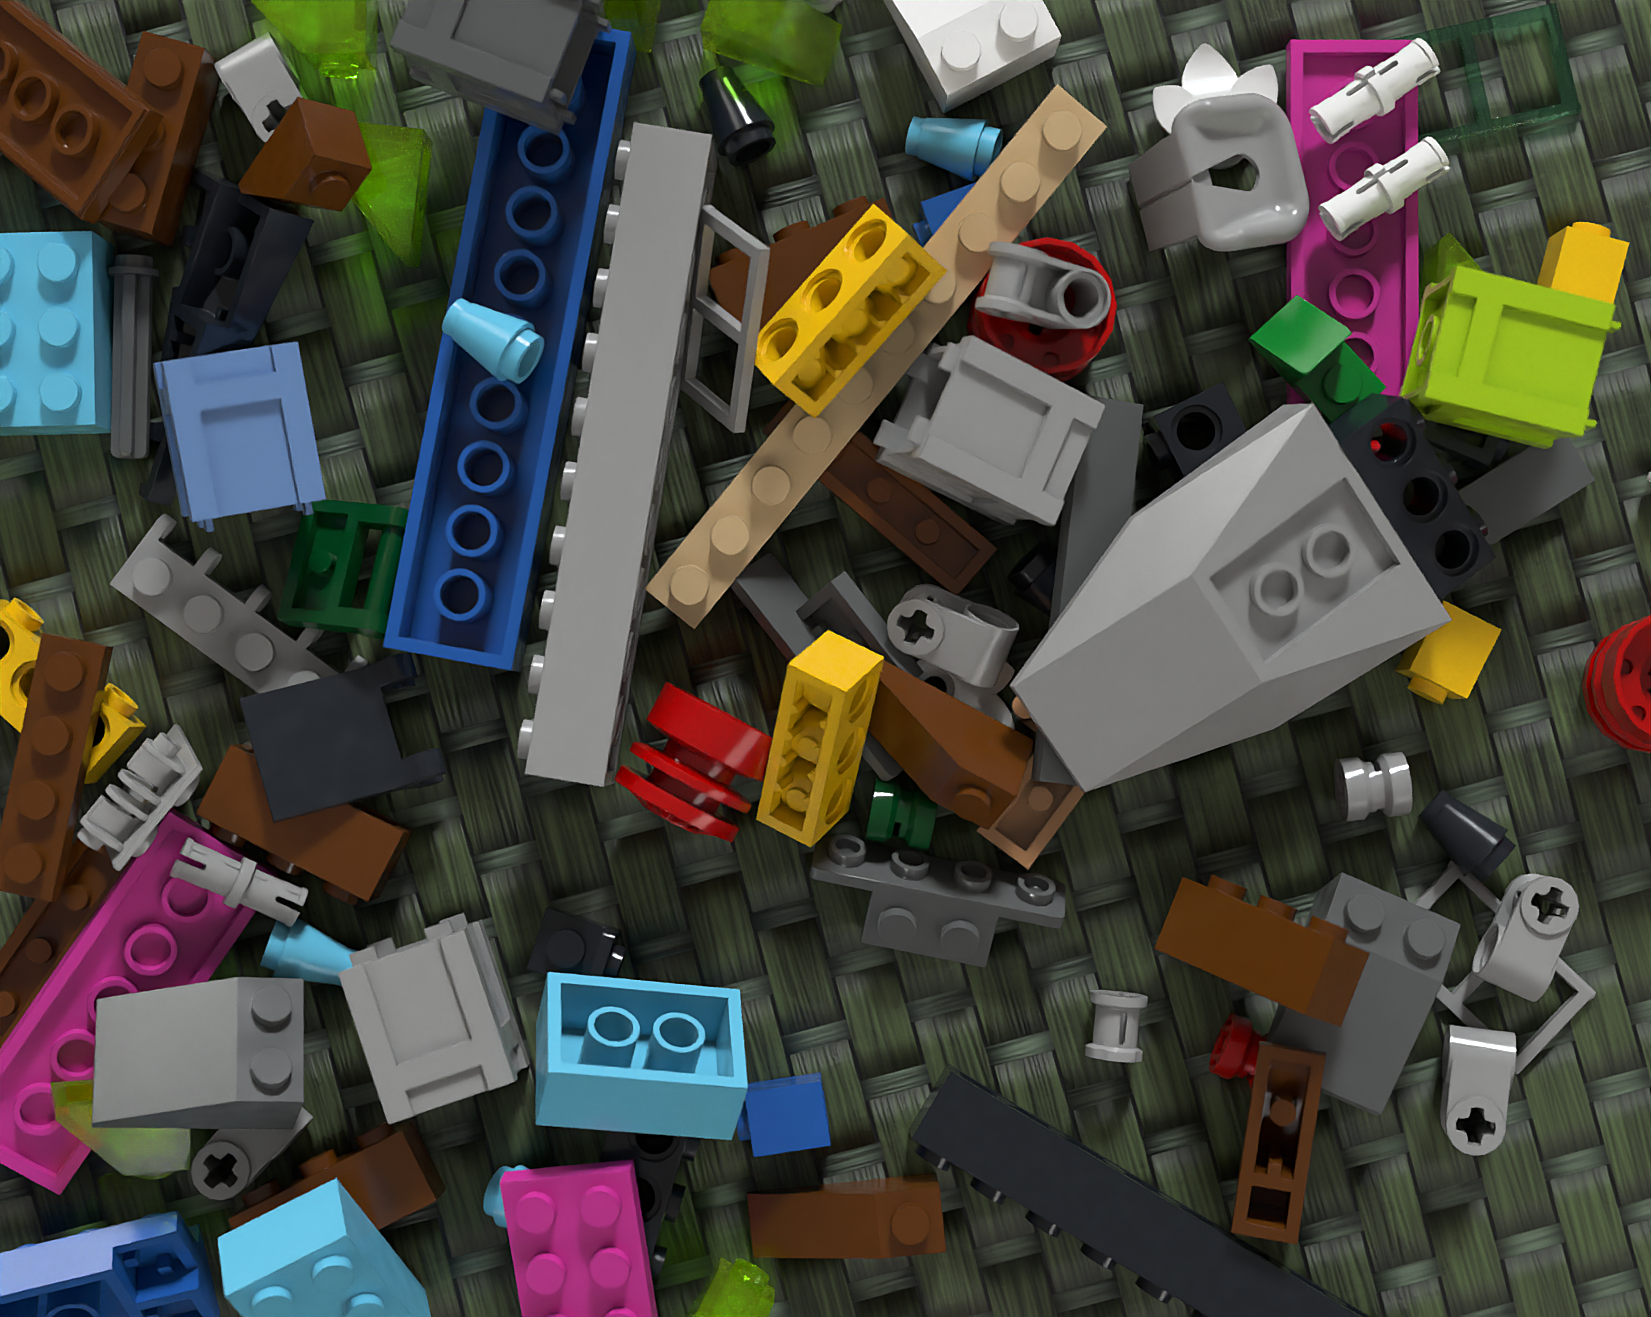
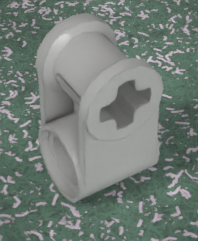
(261, 82)
(1031, 289)
(960, 635)
(1522, 943)
(1478, 1074)
(251, 1148)

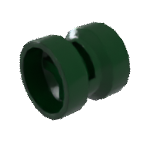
(901, 814)

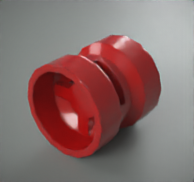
(1236, 1049)

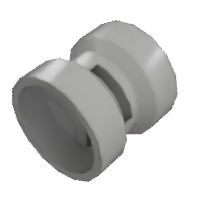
(1369, 786)

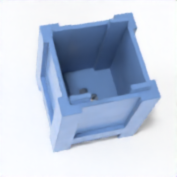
(239, 432)

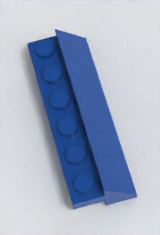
(113, 1271)

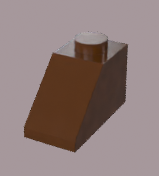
(310, 158)

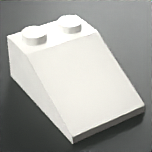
(974, 43)

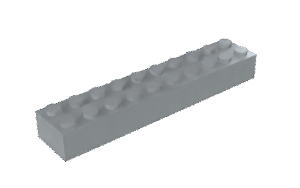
(621, 457)

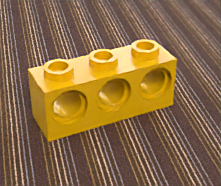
(845, 311)
(16, 678)
(819, 737)

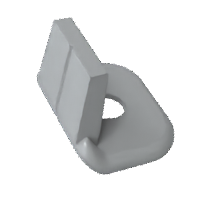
(1177, 189)

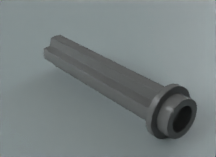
(132, 355)

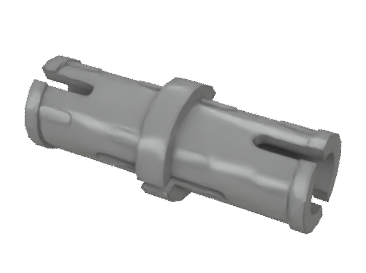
(239, 882)

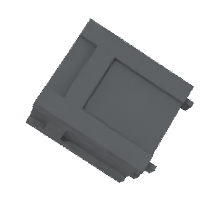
(503, 53)

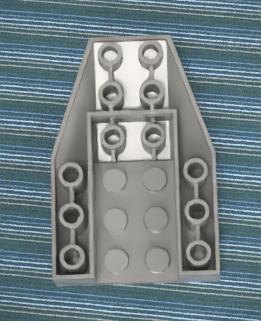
(1227, 608)

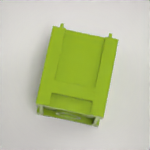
(1506, 357)

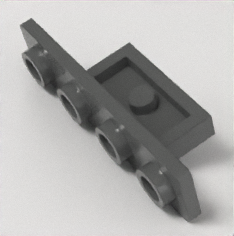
(798, 622)
(933, 901)

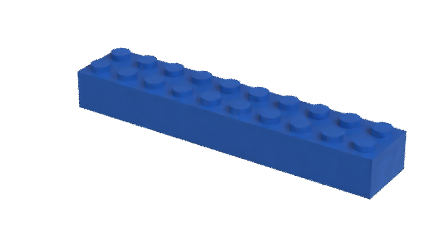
(493, 443)

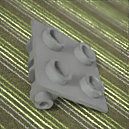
(163, 777)

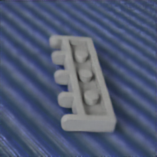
(217, 619)

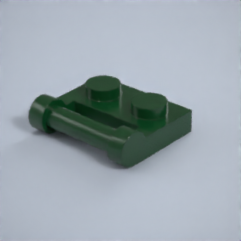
(329, 563)

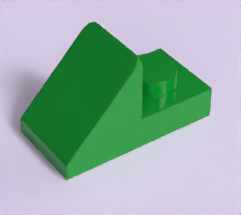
(1314, 359)

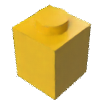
(1584, 261)
(1449, 657)

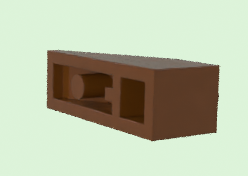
(949, 747)
(1278, 1142)
(849, 1219)

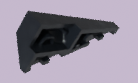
(227, 288)

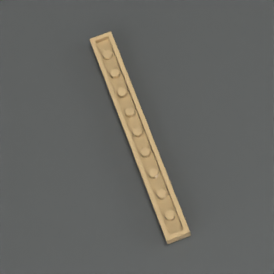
(805, 446)

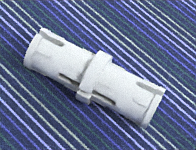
(1374, 90)
(1384, 188)

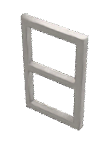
(743, 333)
(1454, 999)

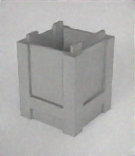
(989, 431)
(433, 1018)

